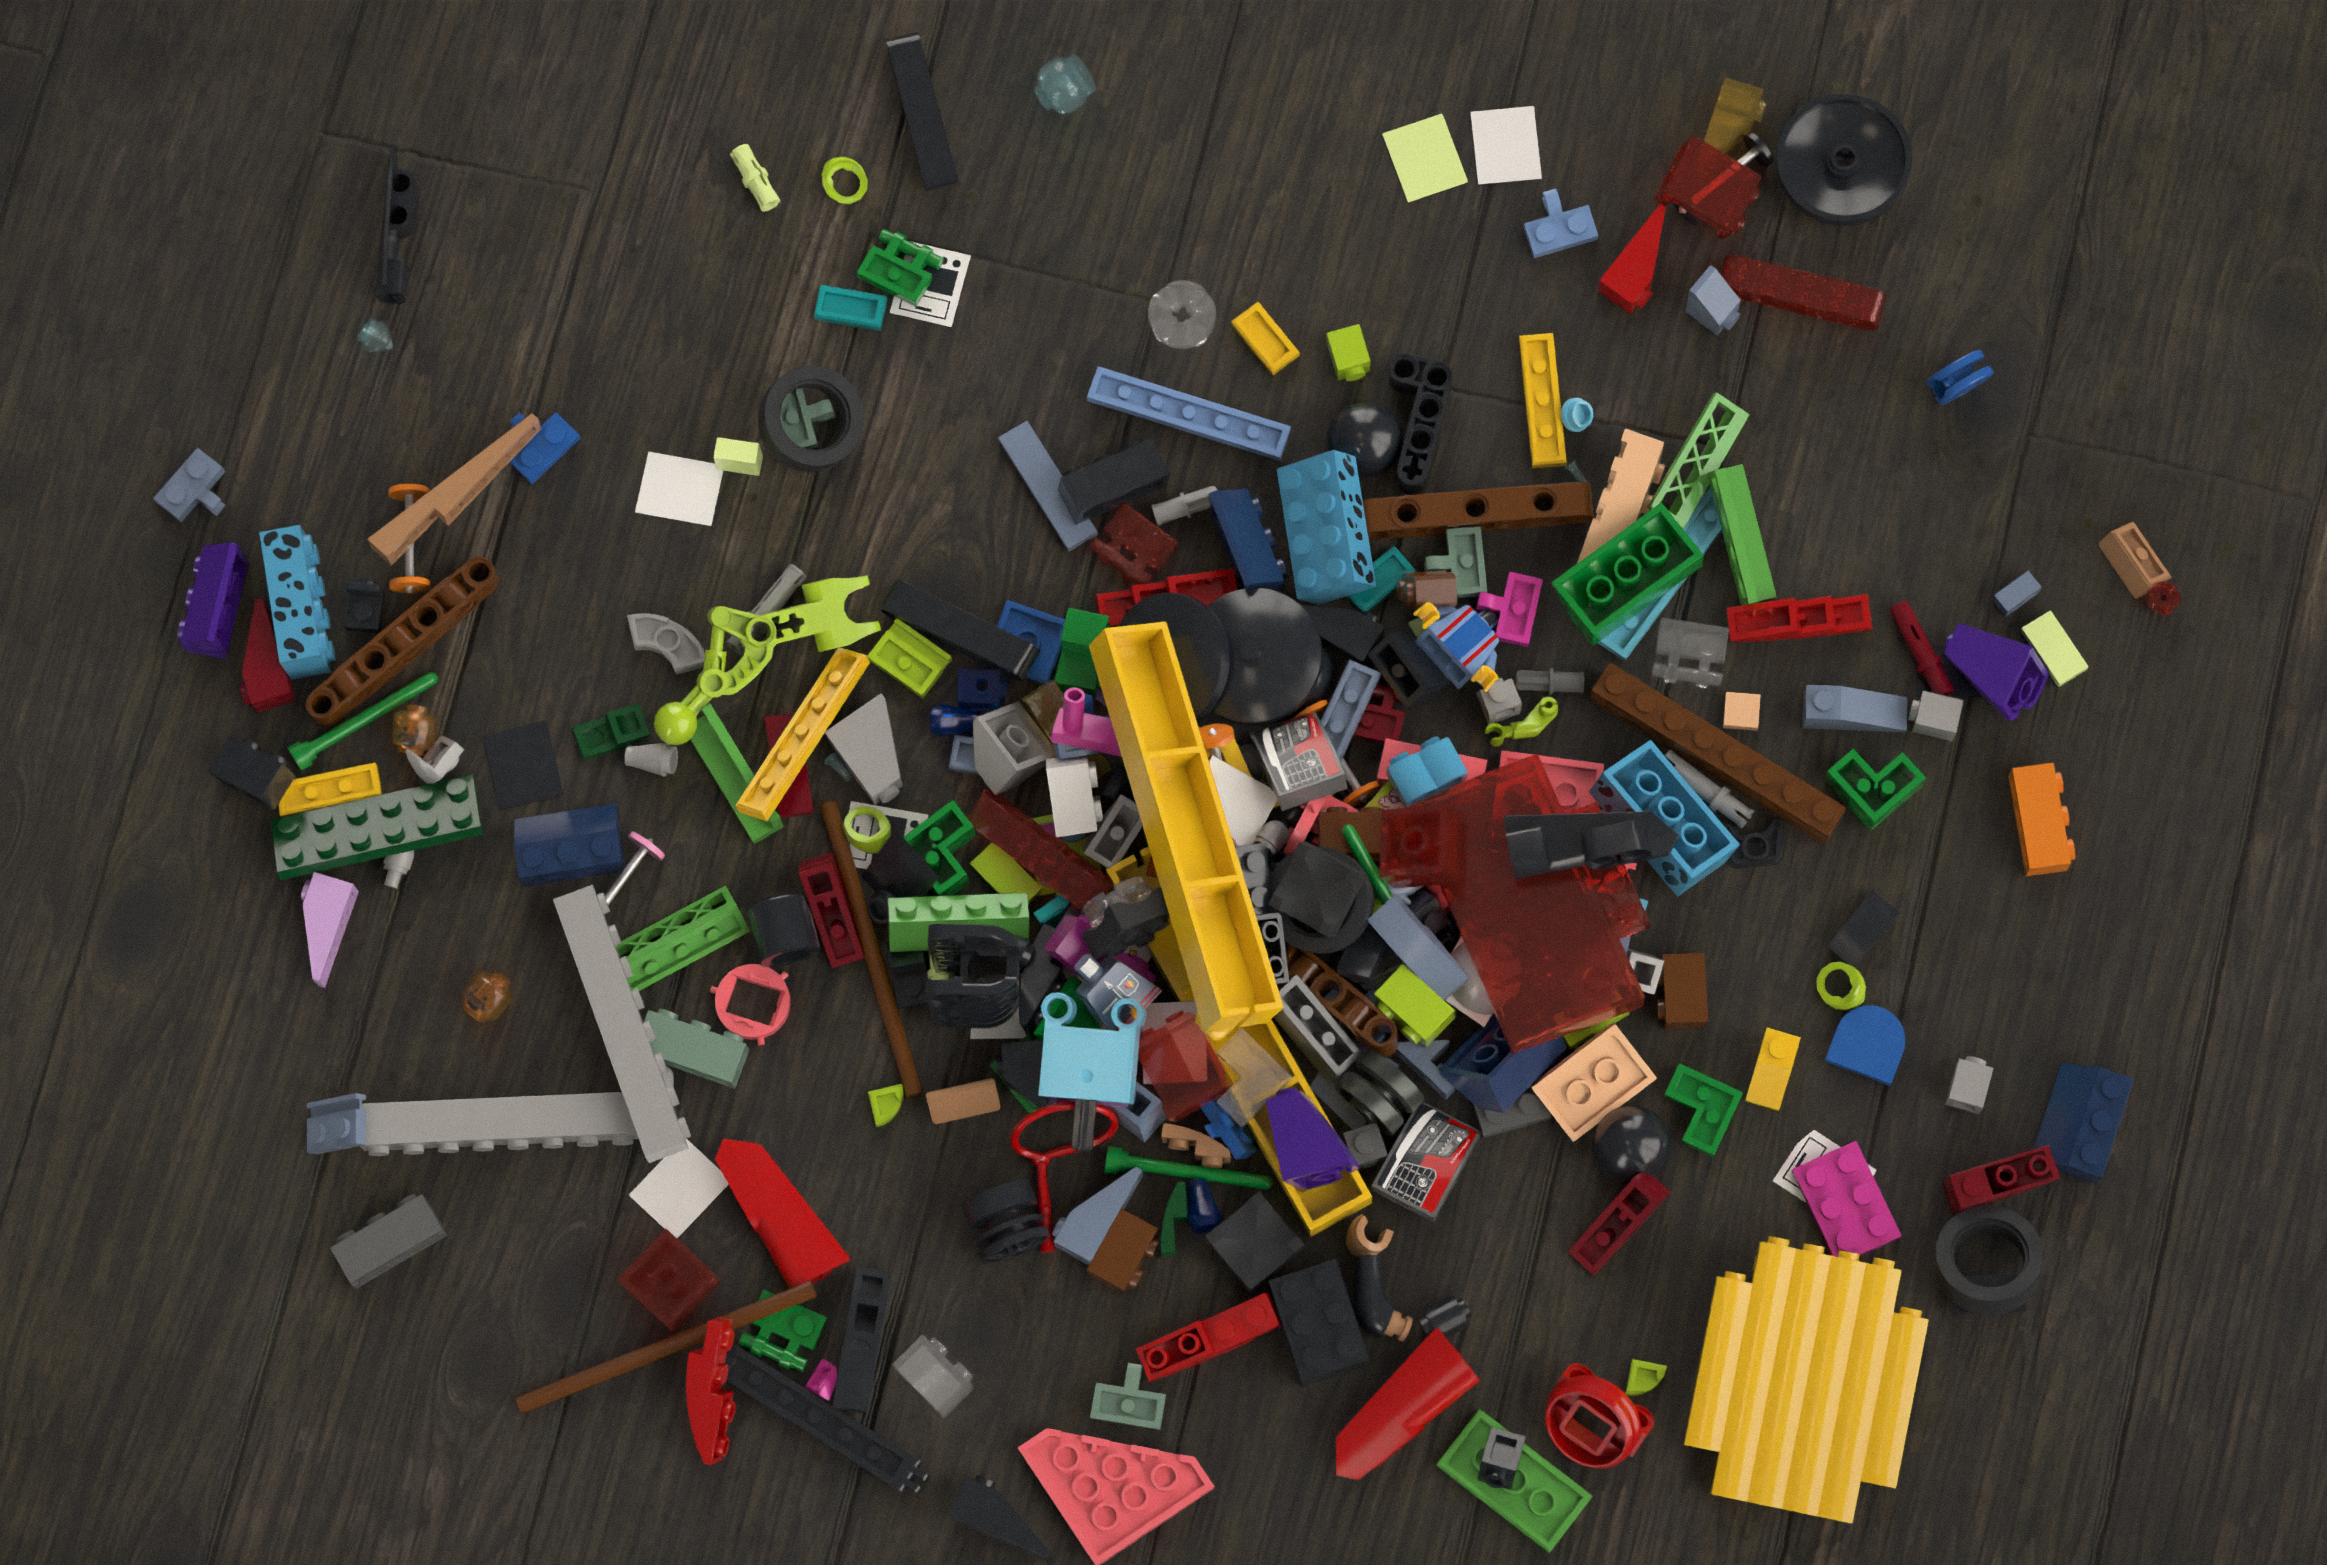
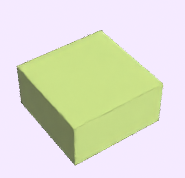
(738, 456)

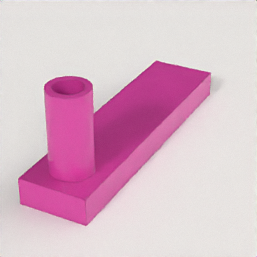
(1083, 729)

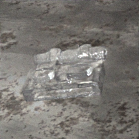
(1693, 642)

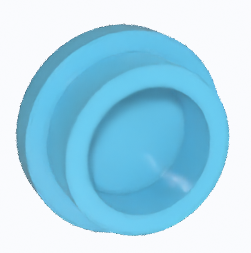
(1576, 414)

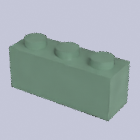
(697, 1049)

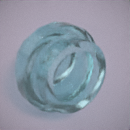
(375, 336)

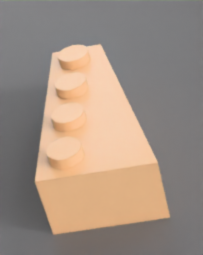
(1626, 490)

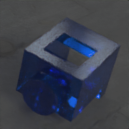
(973, 699)

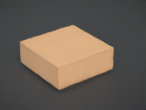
(1741, 711)

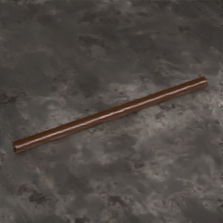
(871, 950)
(661, 1348)

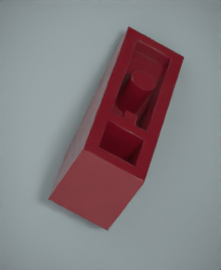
(264, 677)
(831, 909)
(1619, 1222)

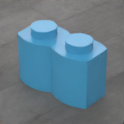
(1426, 772)

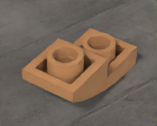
(1207, 1149)

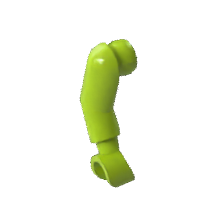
(1531, 726)

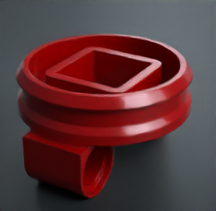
(1628, 1420)

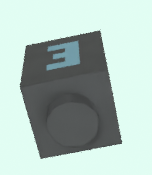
(1366, 1146)

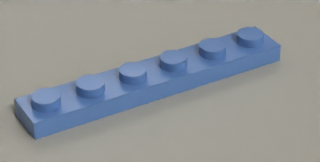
(1189, 413)

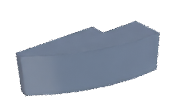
(1418, 947)

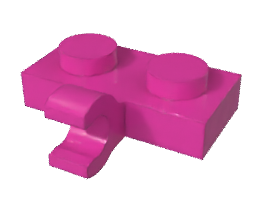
(1515, 609)

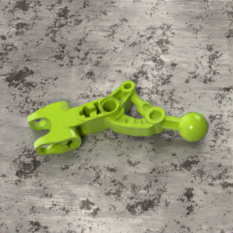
(820, 615)

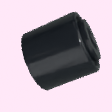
(783, 929)

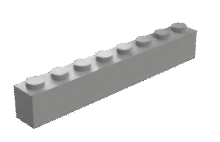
(621, 1024)
(497, 1122)

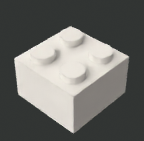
(1071, 795)

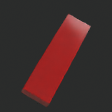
(1203, 586)
(1799, 619)

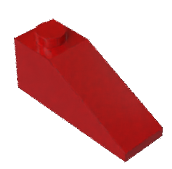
(1631, 274)

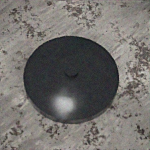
(1843, 159)
(1197, 640)
(1272, 656)

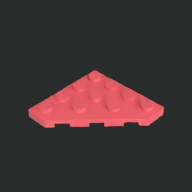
(1111, 1488)

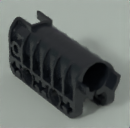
(972, 997)

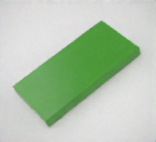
(1541, 1498)

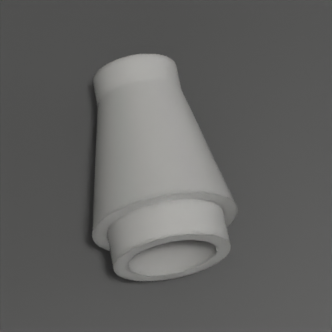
(654, 758)

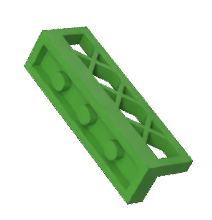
(1709, 460)
(1741, 534)
(729, 771)
(684, 943)

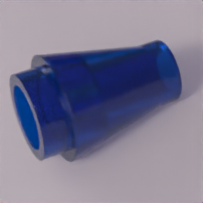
(951, 720)
(1202, 1208)

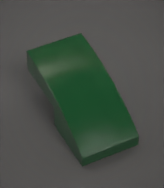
(611, 732)
(1175, 1213)

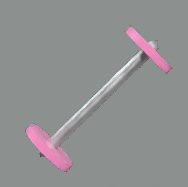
(646, 846)

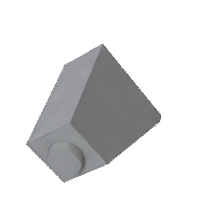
(868, 749)

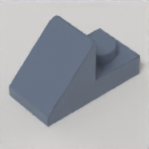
(1421, 1062)

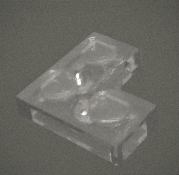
(1258, 1076)

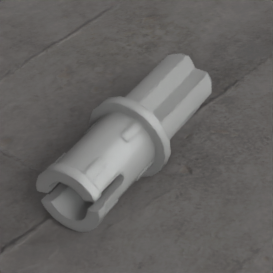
(1182, 505)

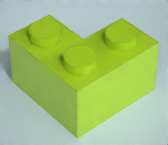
(1413, 1007)

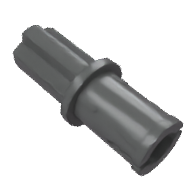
(1550, 681)

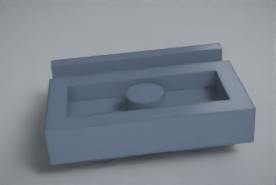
(336, 1124)

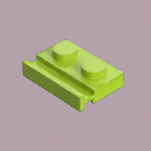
(909, 658)

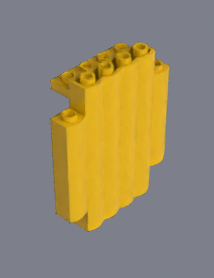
(1806, 1380)

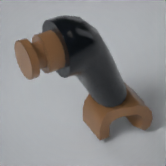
(1372, 1307)

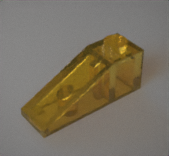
(1734, 114)

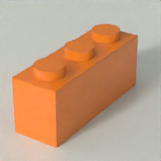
(2041, 819)

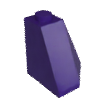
(1998, 668)
(1306, 1143)

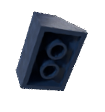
(1245, 540)
(568, 845)
(1490, 1072)
(2083, 1119)

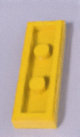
(331, 789)

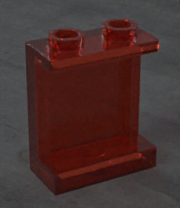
(1710, 186)
(1182, 1065)

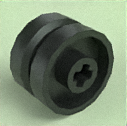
(1379, 1092)

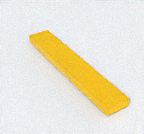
(802, 734)

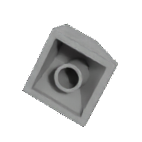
(1009, 747)

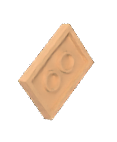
(1593, 1081)

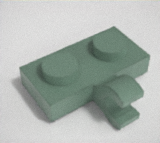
(798, 418)
(1463, 559)
(1128, 1403)

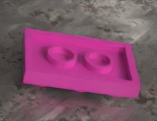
(1846, 1201)

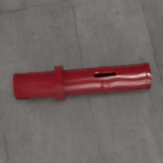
(1927, 661)

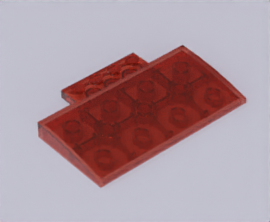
(1544, 940)

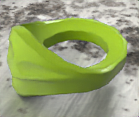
(848, 164)
(867, 844)
(1857, 993)

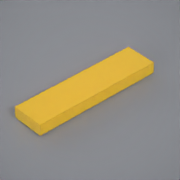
(1542, 400)

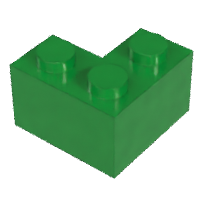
(1076, 662)
(1870, 794)
(937, 841)

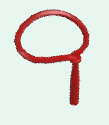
(1041, 1160)

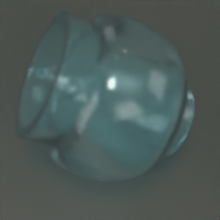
(1064, 84)

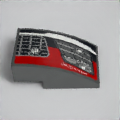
(1299, 760)
(1426, 1161)

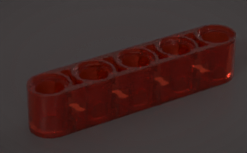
(1804, 292)
(1037, 849)

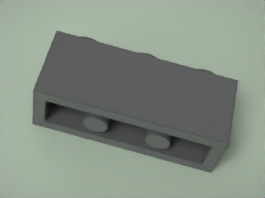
(1314, 1029)
(388, 1240)

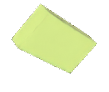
(2054, 648)

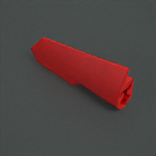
(780, 1215)
(1402, 1407)

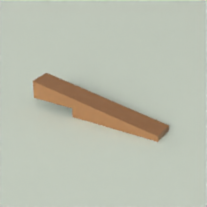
(452, 494)

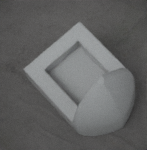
(437, 761)

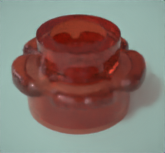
(2172, 597)

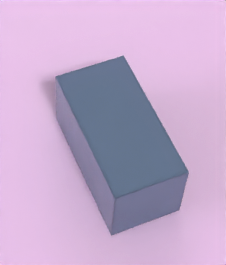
(2016, 593)

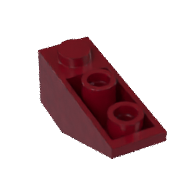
(2000, 1179)

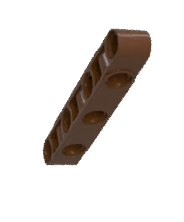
(1502, 507)
(402, 641)
(1349, 1008)

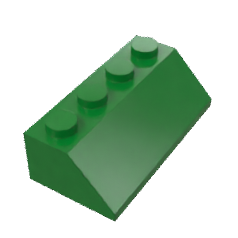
(1627, 574)

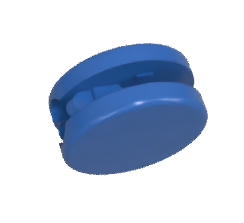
(1958, 378)

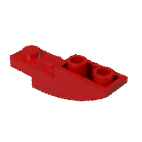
(1209, 1337)
(708, 1404)

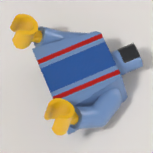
(1460, 643)

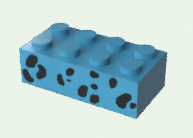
(1326, 527)
(296, 602)
(1652, 784)

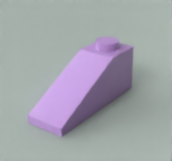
(326, 915)

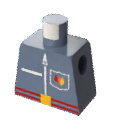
(1109, 983)

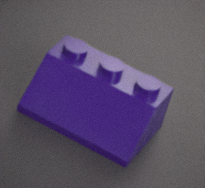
(214, 600)

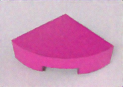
(823, 1380)

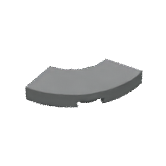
(667, 638)

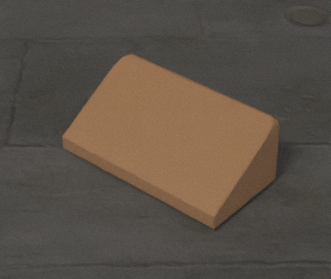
(2133, 559)
(963, 1101)

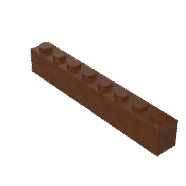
(1717, 753)

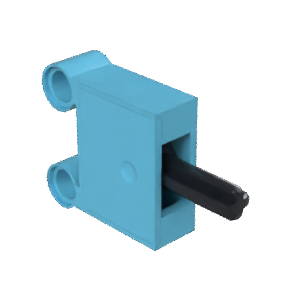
(1089, 1063)

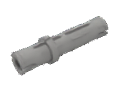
(772, 601)
(1706, 789)

